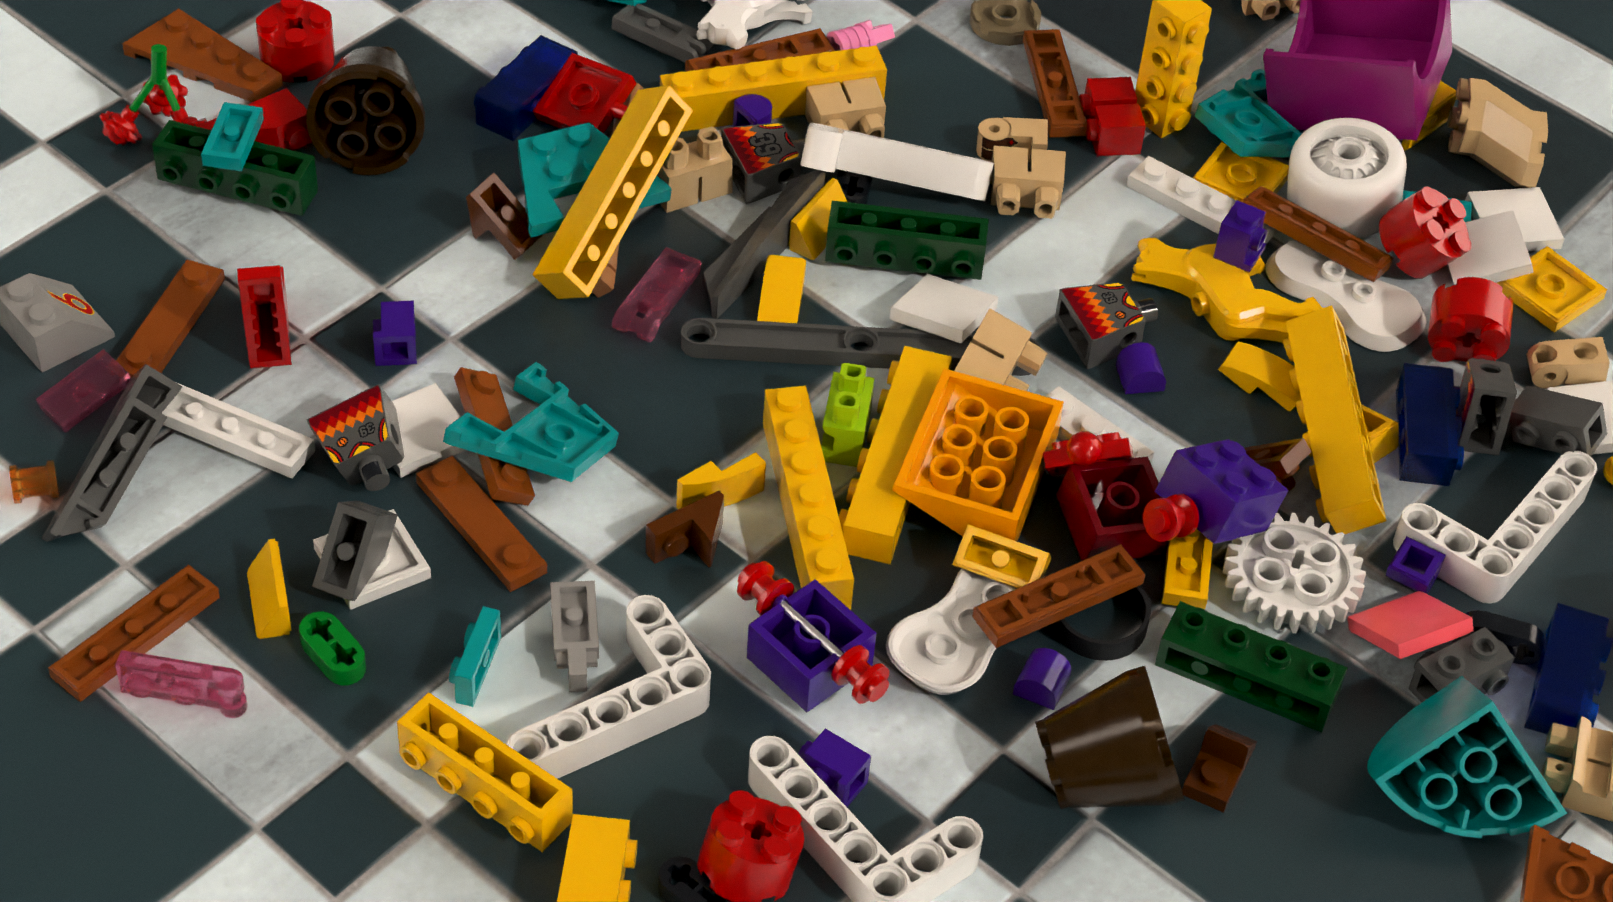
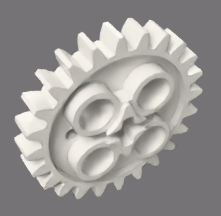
(1295, 574)

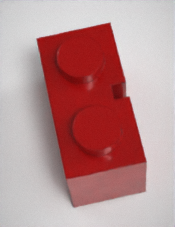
(1113, 116)

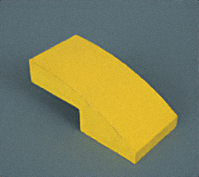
(1255, 368)
(735, 482)

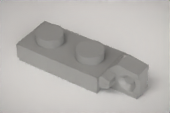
(575, 630)

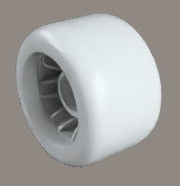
(1347, 173)

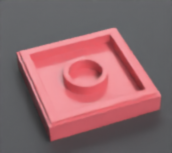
(1410, 624)

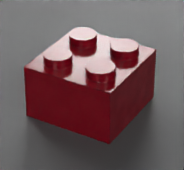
(1107, 506)

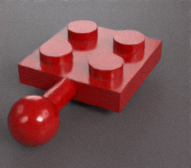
(584, 94)
(1085, 450)

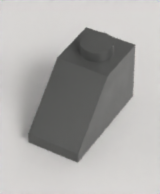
(353, 548)

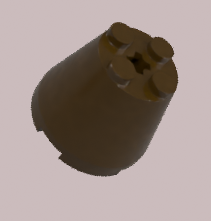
(367, 112)
(1111, 748)

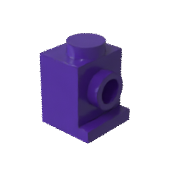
(1241, 236)
(395, 334)
(837, 764)

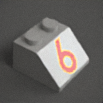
(50, 320)

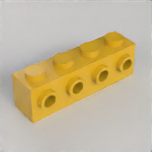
(1171, 63)
(485, 772)

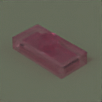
(83, 390)

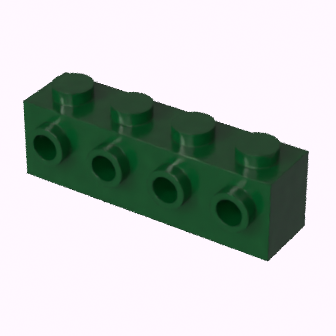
(269, 177)
(906, 240)
(1250, 666)

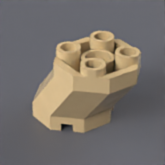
(1498, 132)

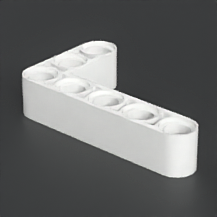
(896, 161)
(1493, 566)
(663, 698)
(852, 841)

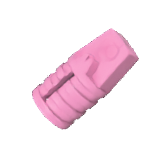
(860, 35)

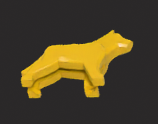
(1219, 291)

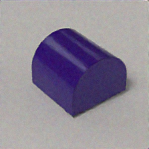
(751, 110)
(1140, 369)
(1415, 565)
(1043, 677)

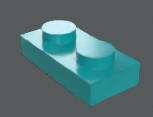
(232, 136)
(480, 647)

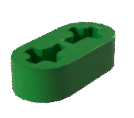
(339, 643)

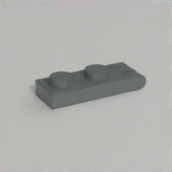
(660, 32)

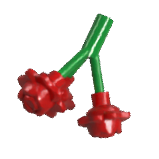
(159, 94)

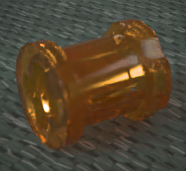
(34, 481)

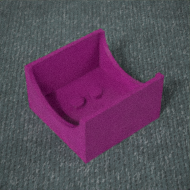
(1362, 63)

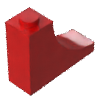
(265, 315)

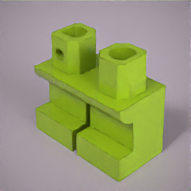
(847, 415)

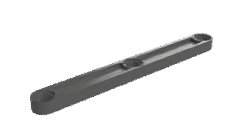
(813, 343)

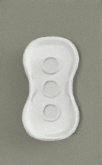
(1370, 312)
(943, 644)

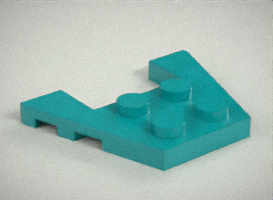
(1247, 121)
(558, 167)
(551, 439)

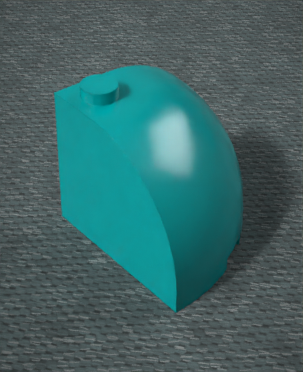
(1462, 767)

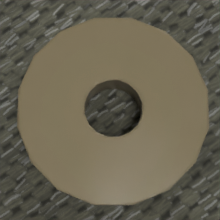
(988, 24)

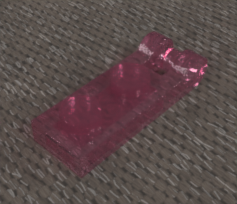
(656, 294)
(182, 682)

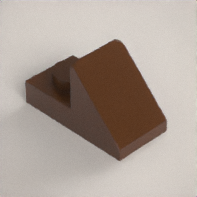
(499, 211)
(1281, 458)
(691, 526)
(1218, 767)

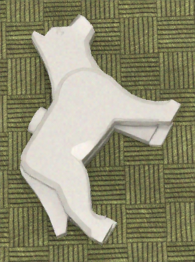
(730, 19)

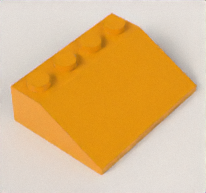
(979, 454)

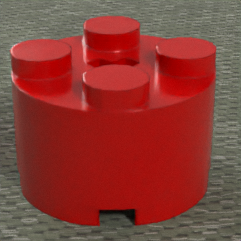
(296, 39)
(1425, 232)
(1470, 321)
(751, 848)

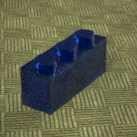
(512, 95)
(1428, 425)
(1569, 669)

